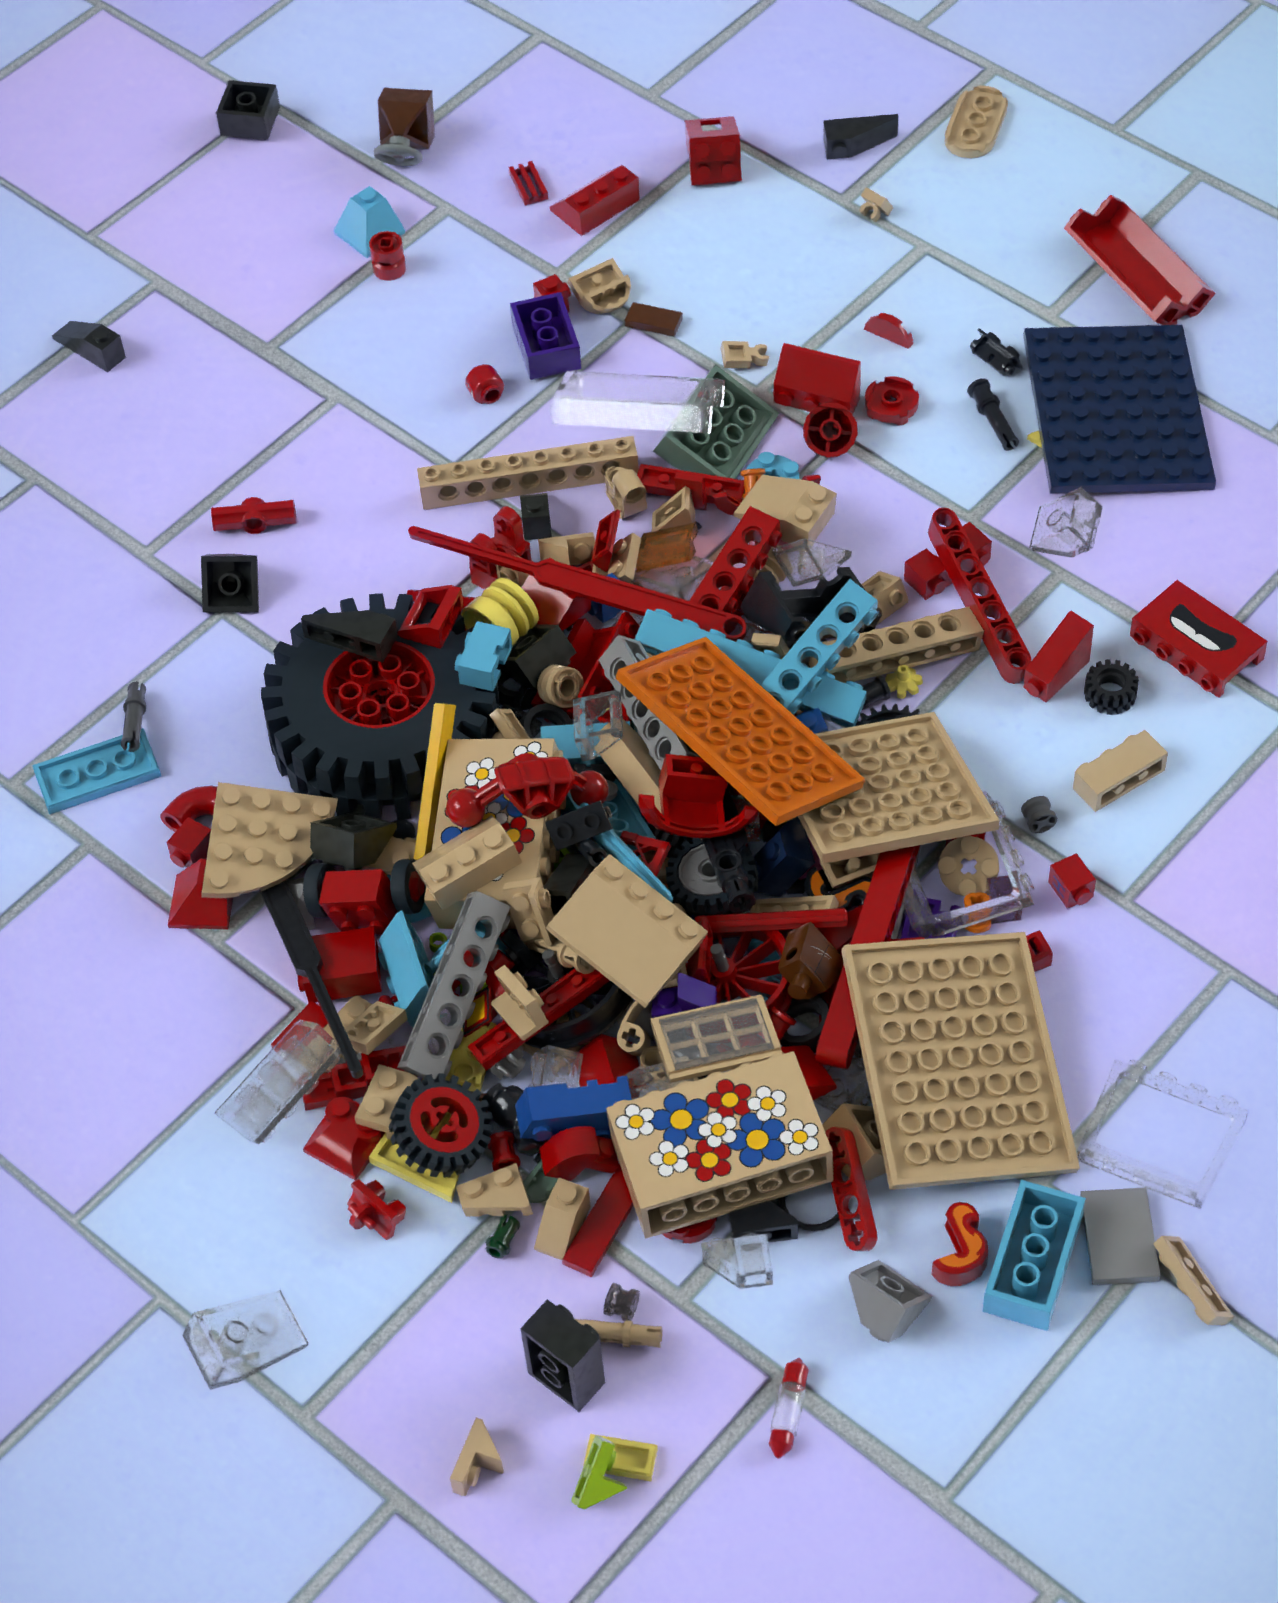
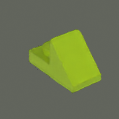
(592, 1483)

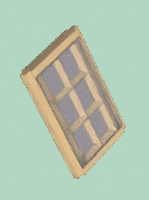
(715, 1038)

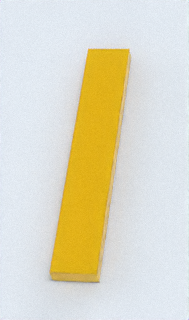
(440, 732)

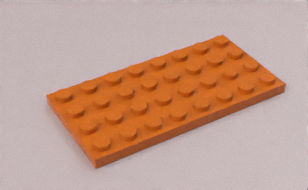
(740, 730)

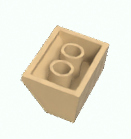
(467, 862)

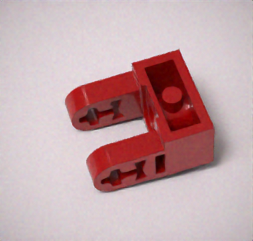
(507, 539)

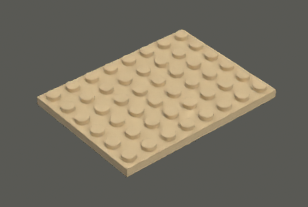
(958, 1060)

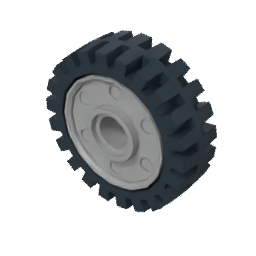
(694, 881)

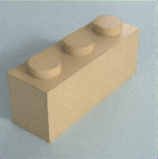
(1119, 770)

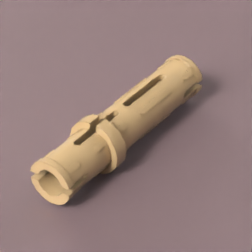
(626, 1333)

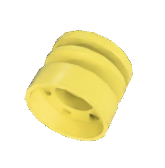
(504, 606)

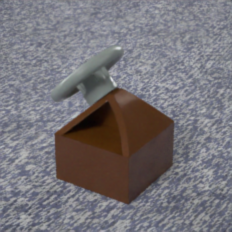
(404, 125)

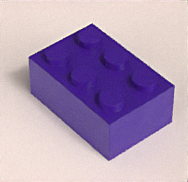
(545, 336)

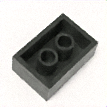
(563, 1354)

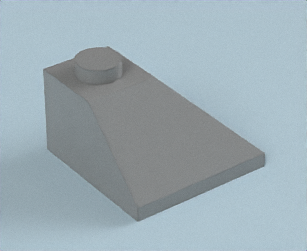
(886, 1300)

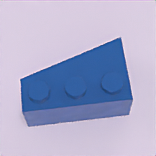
(555, 1107)

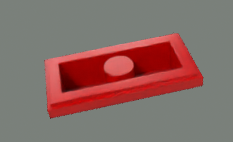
(605, 540)
(700, 963)
(814, 1073)

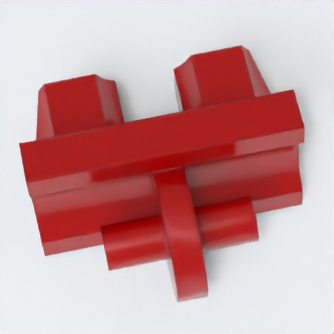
(371, 1211)

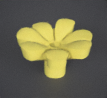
(904, 680)

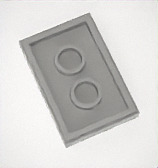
(1120, 1236)

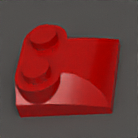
(341, 1141)

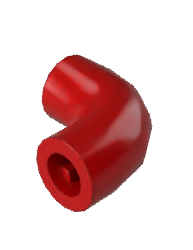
(190, 804)

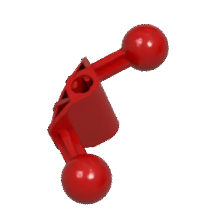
(532, 785)

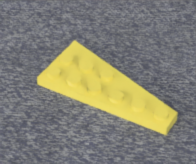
(384, 1154)

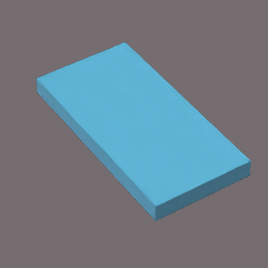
(94, 772)

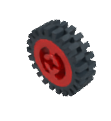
(426, 1105)

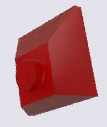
(193, 911)

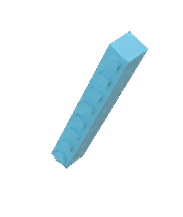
(837, 700)

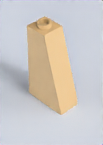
(633, 765)

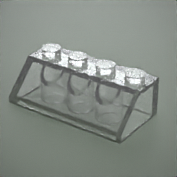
(280, 1081)

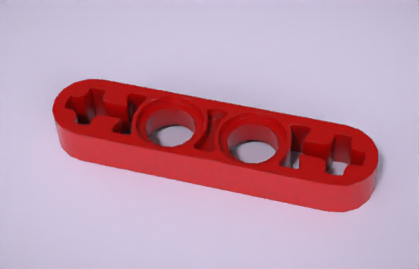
(853, 1187)

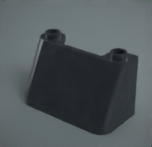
(793, 611)

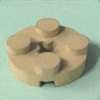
(969, 848)

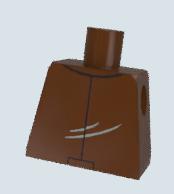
(809, 962)

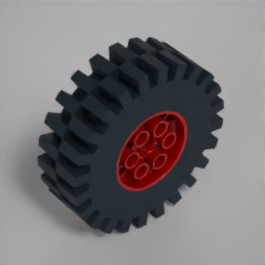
(384, 747)

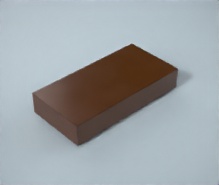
(653, 319)

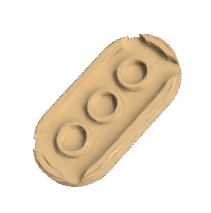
(976, 122)

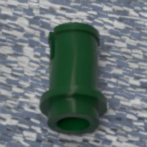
(499, 1242)

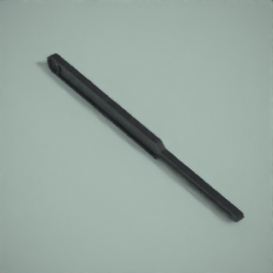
(307, 963)

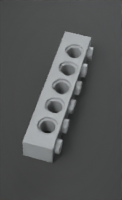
(650, 728)
(493, 915)

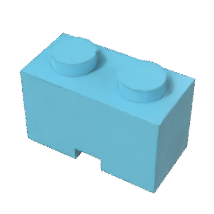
(483, 652)

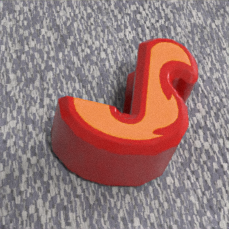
(969, 1244)

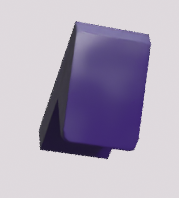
(686, 996)

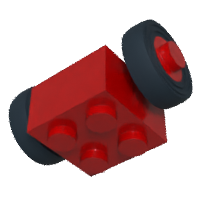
(363, 896)

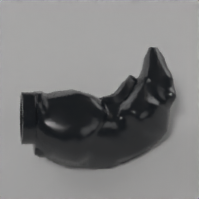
(502, 1105)

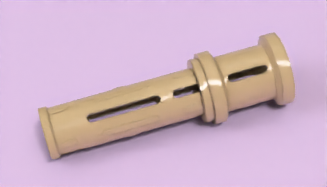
(564, 954)

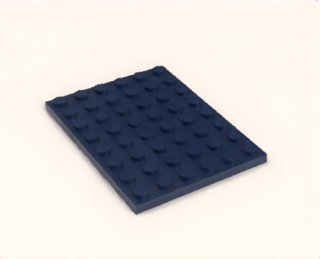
(1118, 409)

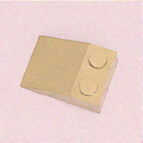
(798, 504)

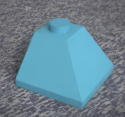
(364, 217)

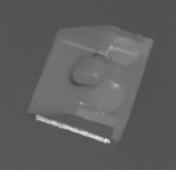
(1067, 525)

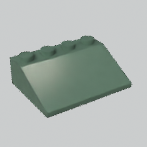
(733, 437)

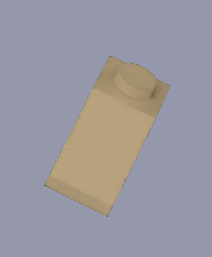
(849, 870)
(562, 1218)

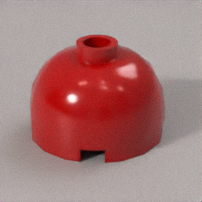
(830, 430)

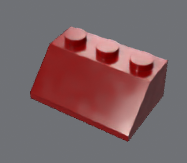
(598, 200)
(815, 377)

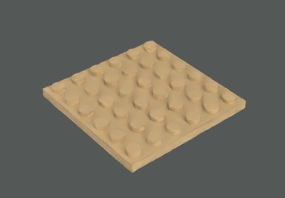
(911, 792)

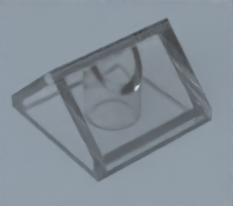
(809, 560)

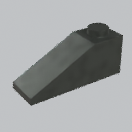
(855, 135)
(92, 342)
(355, 631)

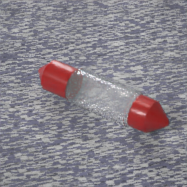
(788, 1408)

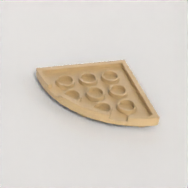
(259, 838)

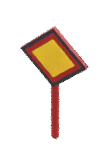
(481, 1013)

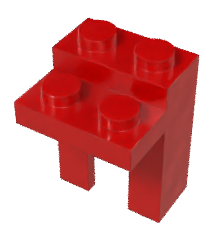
(713, 153)

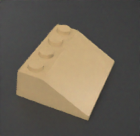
(627, 930)

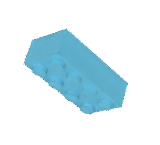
(1033, 1255)

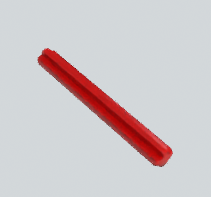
(776, 920)

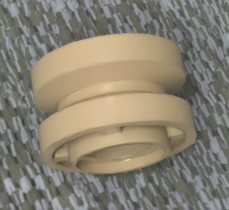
(550, 683)

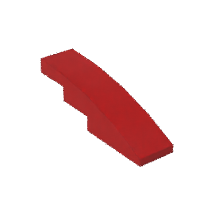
(341, 1083)

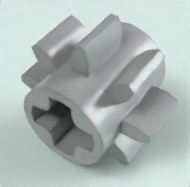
(510, 1065)

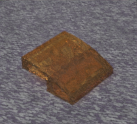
(667, 547)

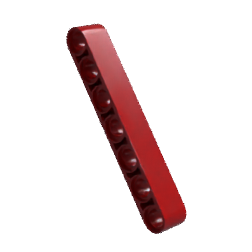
(982, 606)

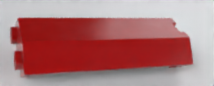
(1139, 261)

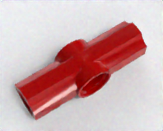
(253, 515)

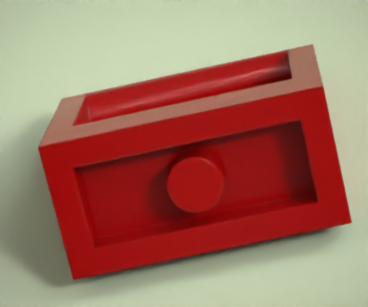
(437, 631)

